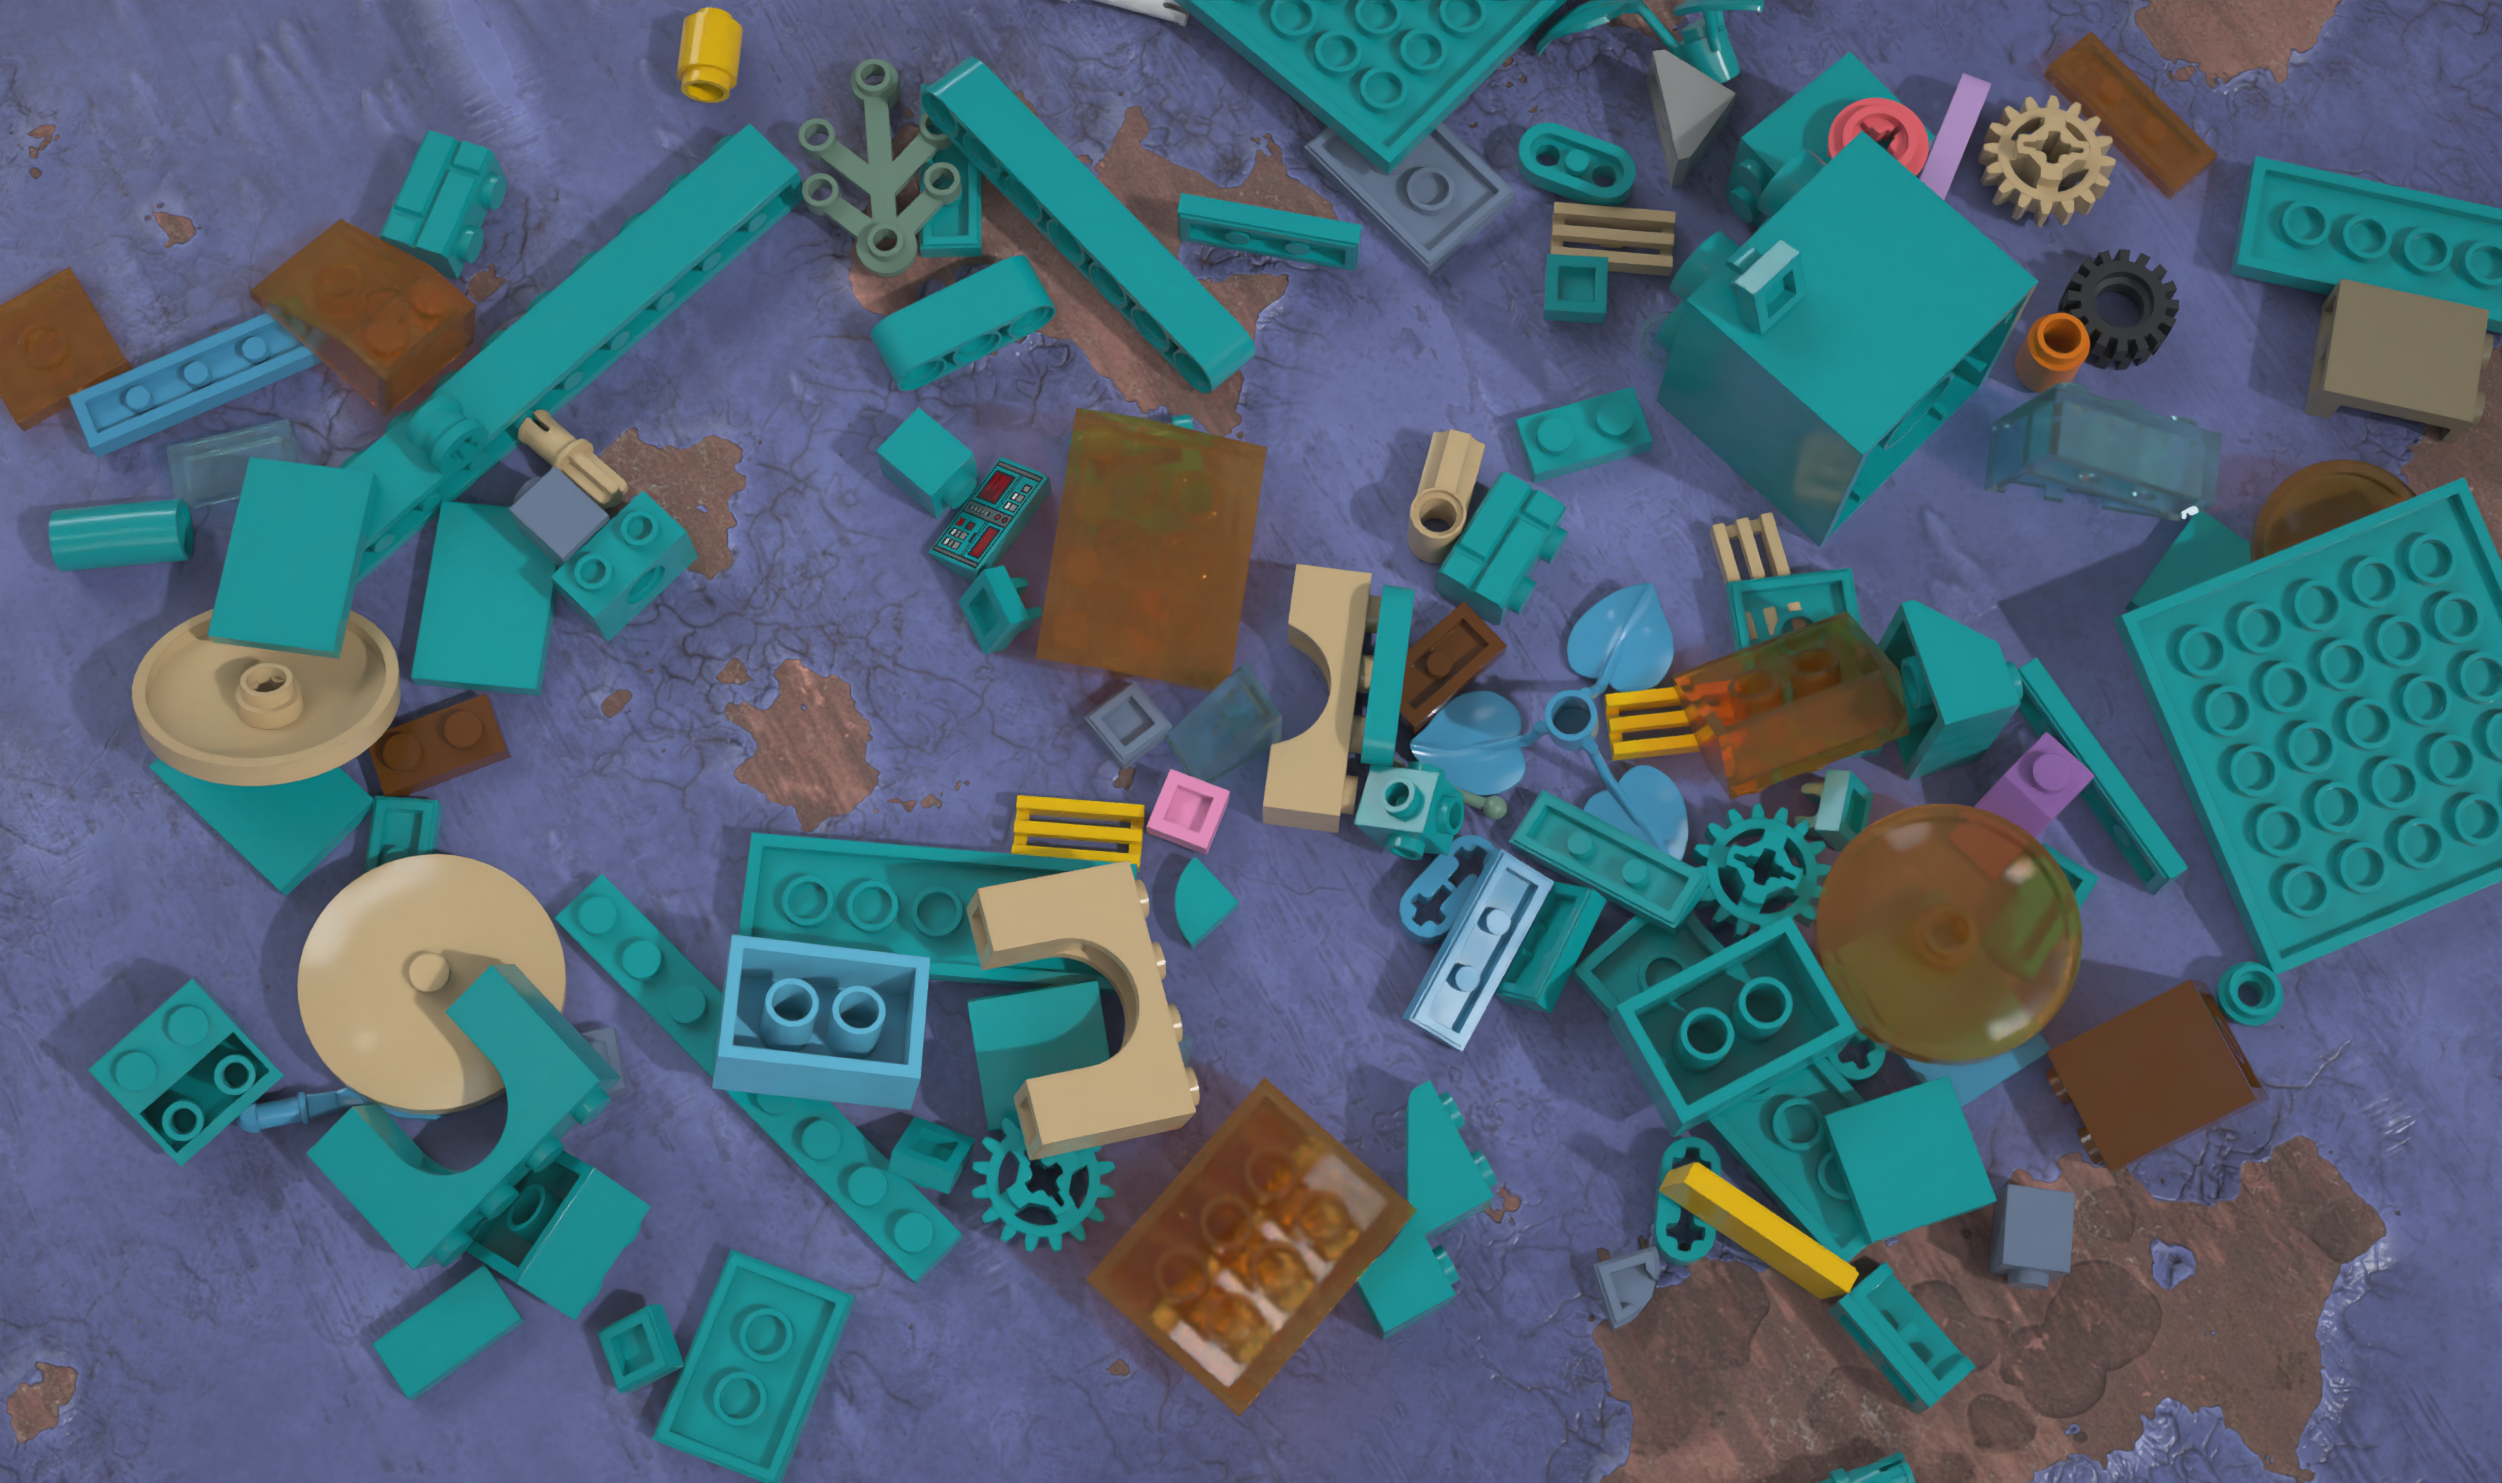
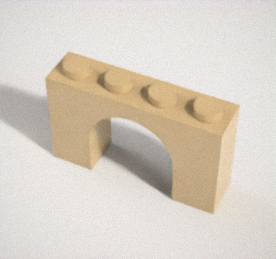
(1099, 921)

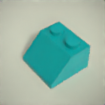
(561, 1233)

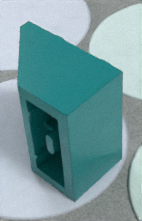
(187, 1071)

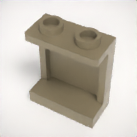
(2400, 357)

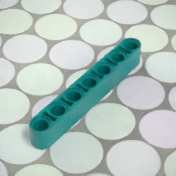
(1088, 225)

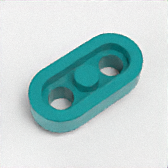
(1578, 162)

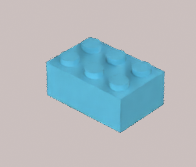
(821, 1022)

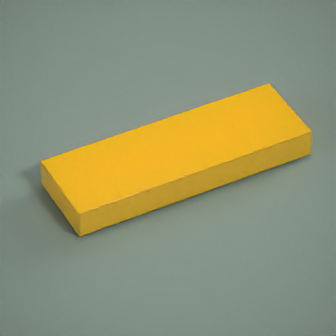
(1759, 1230)

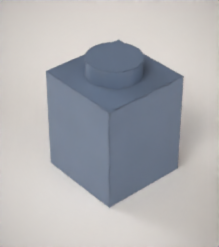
(556, 515)
(2031, 1236)

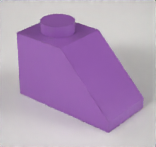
(2037, 786)

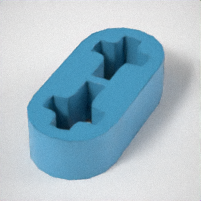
(1437, 879)

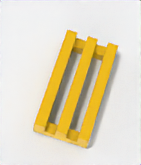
(1651, 747)
(1079, 810)

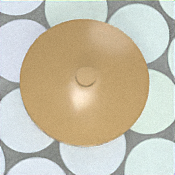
(260, 711)
(398, 956)

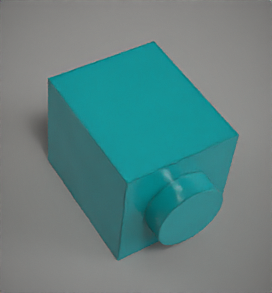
(928, 464)

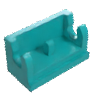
(1901, 1339)

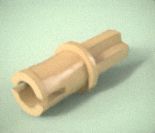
(573, 459)

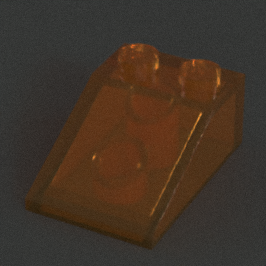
(369, 312)

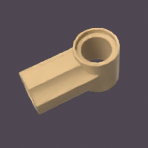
(1444, 493)

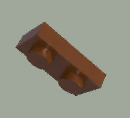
(1446, 664)
(439, 747)

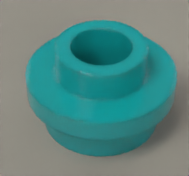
(2262, 981)

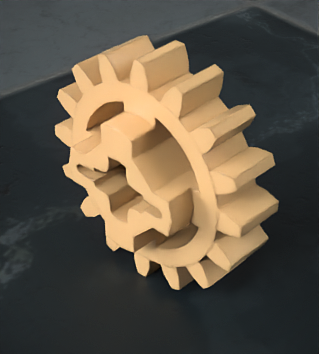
(2071, 156)

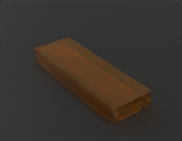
(2131, 114)

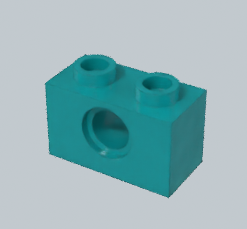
(625, 566)

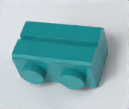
(445, 203)
(1502, 549)

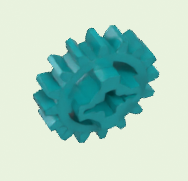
(1736, 865)
(1018, 1197)

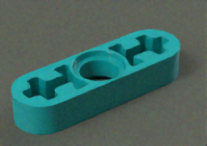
(1387, 675)

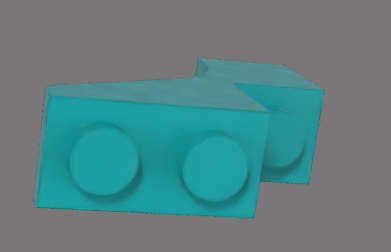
(1446, 1189)

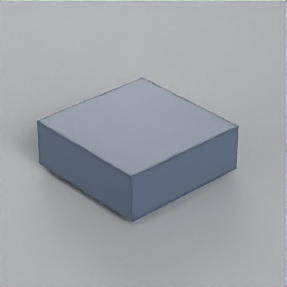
(1128, 724)

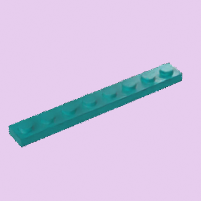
(806, 1129)

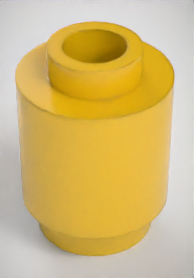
(709, 55)

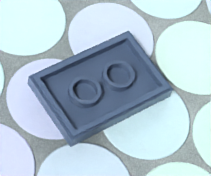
(1426, 202)

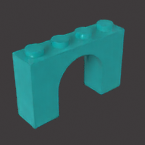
(550, 1086)

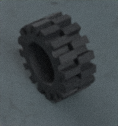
(2137, 284)

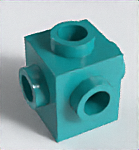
(1410, 810)

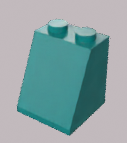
(1799, 125)

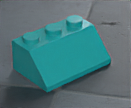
(1952, 687)

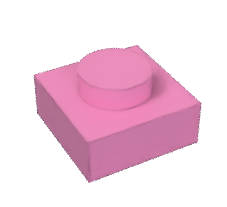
(1188, 812)

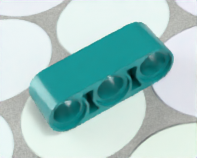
(963, 323)

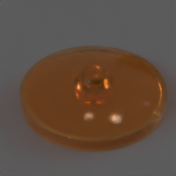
(1948, 934)

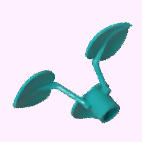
(1704, 43)

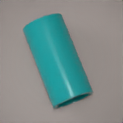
(121, 535)

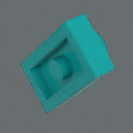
(1583, 434)

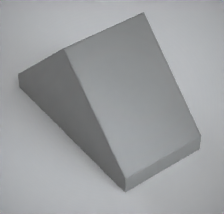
(1687, 112)

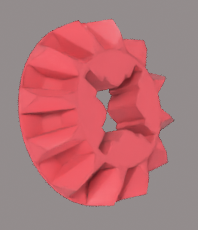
(1882, 120)

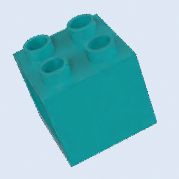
(1869, 363)

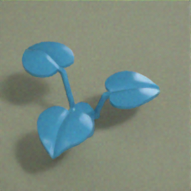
(1614, 642)

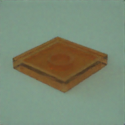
(53, 348)

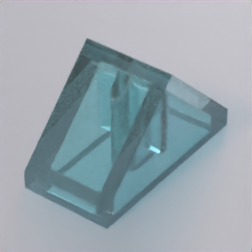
(1227, 728)

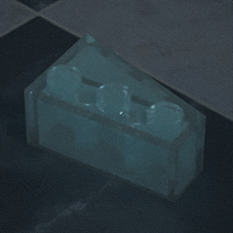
(2106, 451)

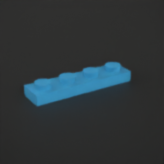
(188, 383)

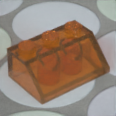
(1792, 704)

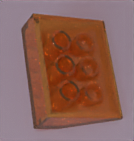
(1151, 552)
(1250, 1247)

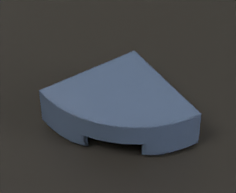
(1627, 1284)

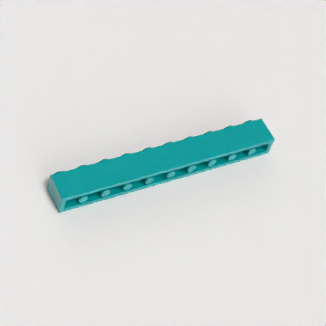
(583, 326)

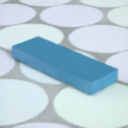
(1478, 950)

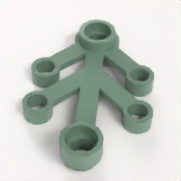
(881, 177)

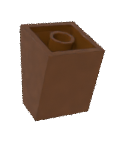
(2154, 1076)

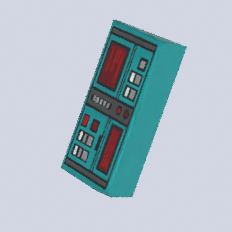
(992, 519)

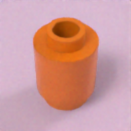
(2052, 351)

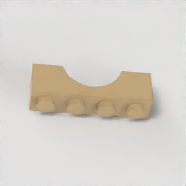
(1308, 773)

